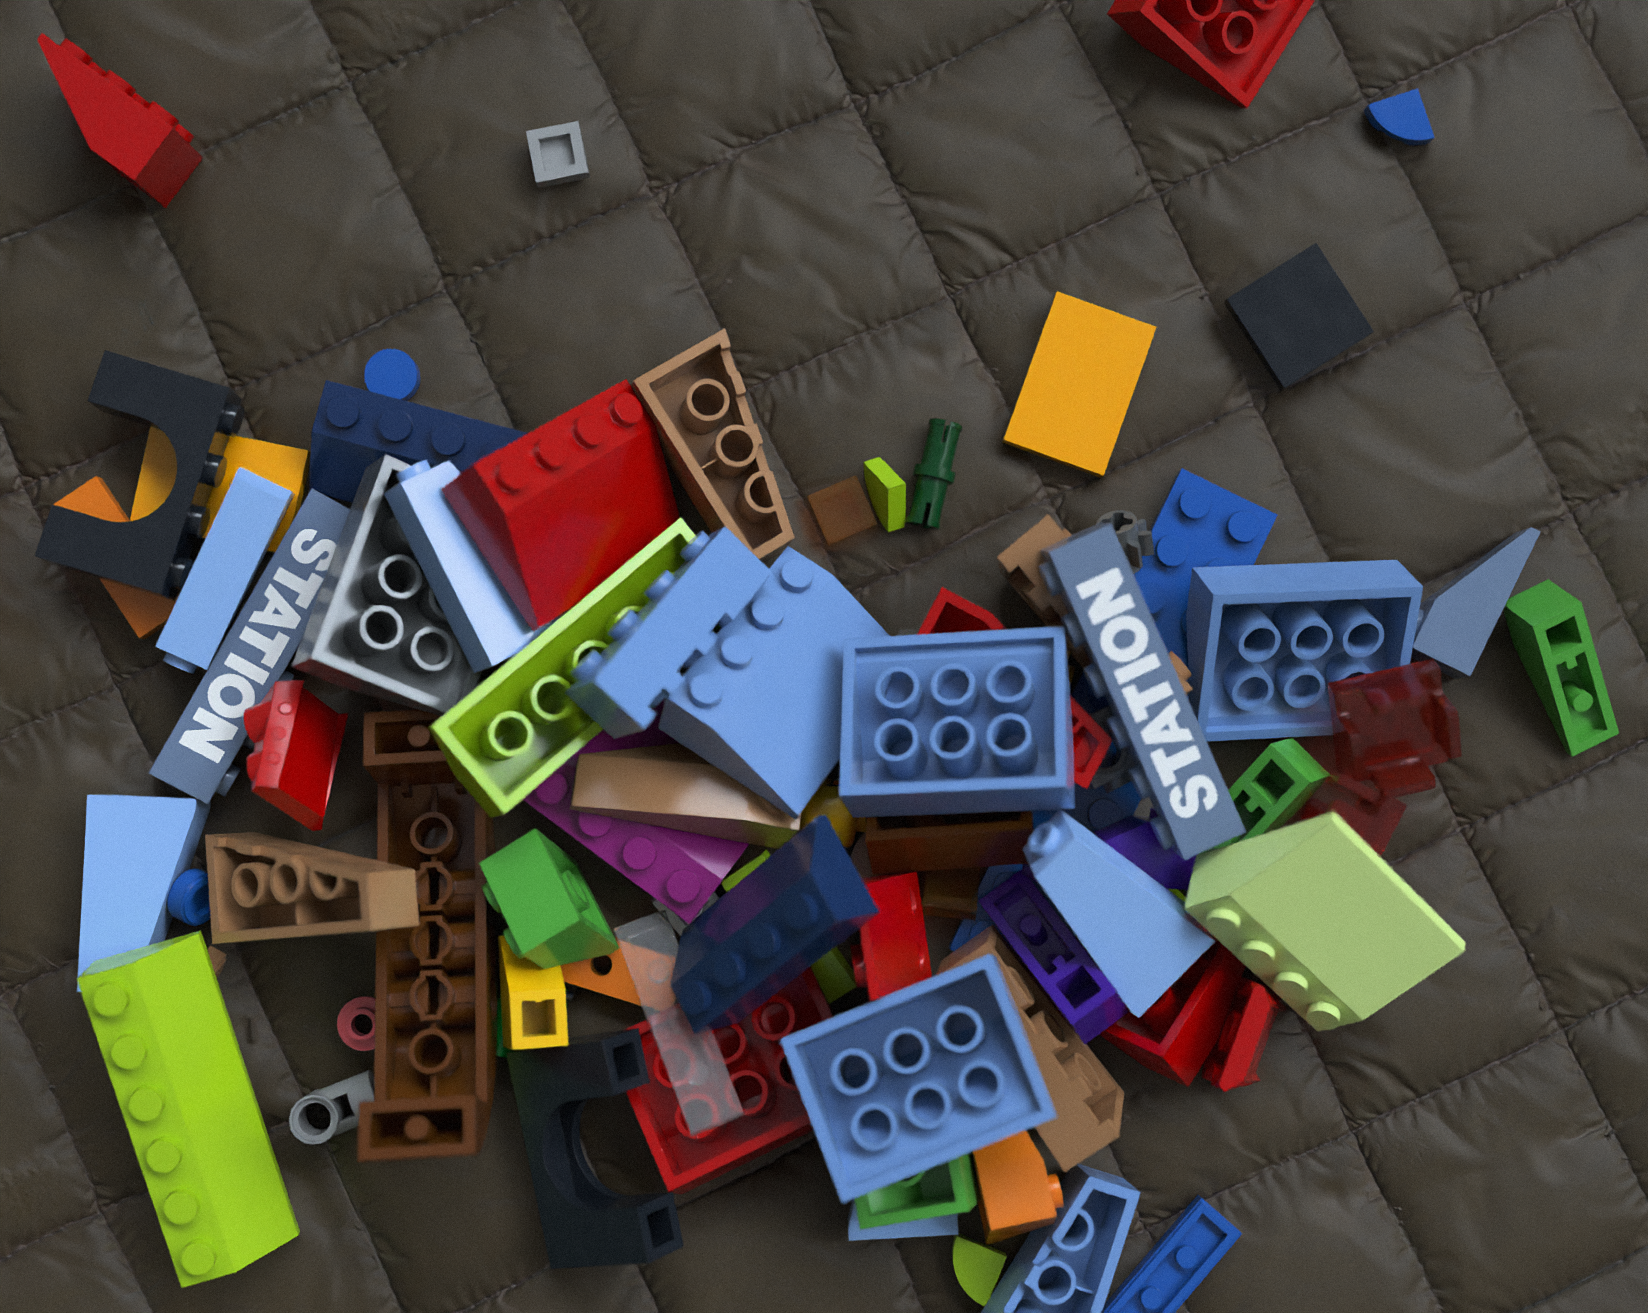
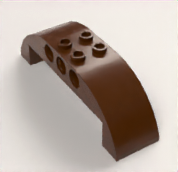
(437, 977)

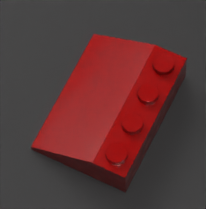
(1215, 41)
(568, 502)
(761, 1081)

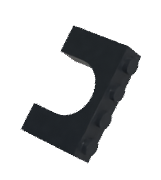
(156, 549)
(578, 1214)

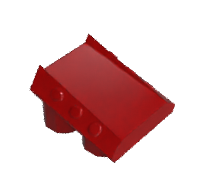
(294, 751)
(1242, 1037)

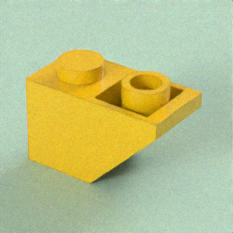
(531, 1002)

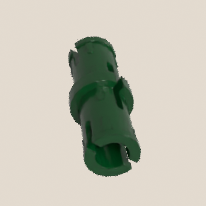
(934, 474)

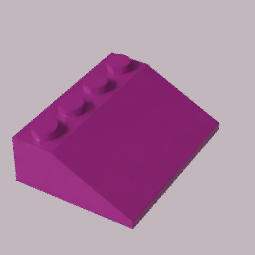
(667, 863)

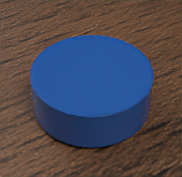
(392, 374)
(190, 898)

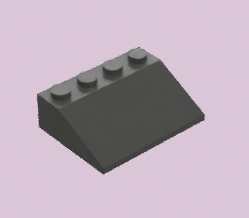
(378, 616)

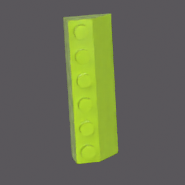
(520, 718)
(189, 1106)

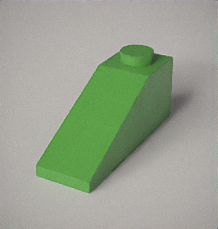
(1562, 664)
(1274, 788)

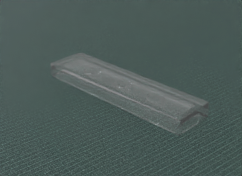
(689, 1058)

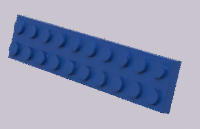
(1193, 528)

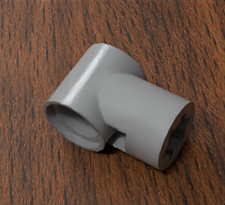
(358, 1089)

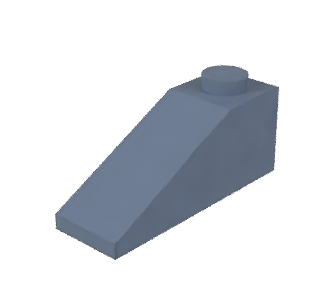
(1463, 613)

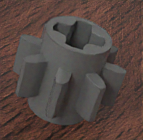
(1131, 535)

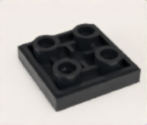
(1298, 316)

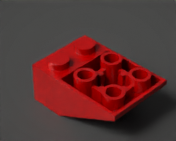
(121, 126)
(893, 941)

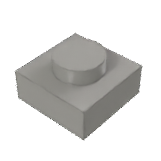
(558, 154)

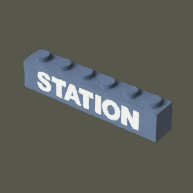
(252, 655)
(1141, 690)

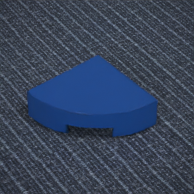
(1401, 118)

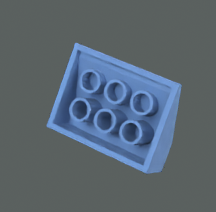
(1280, 632)
(772, 685)
(956, 723)
(918, 1077)

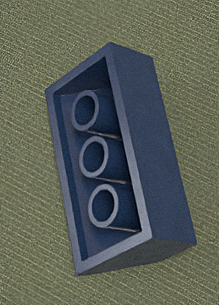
(362, 426)
(769, 928)

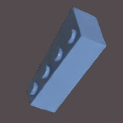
(667, 632)
(1075, 1258)

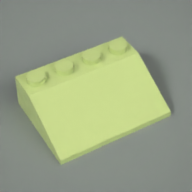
(1320, 919)

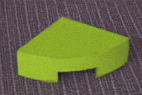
(886, 493)
(976, 1267)

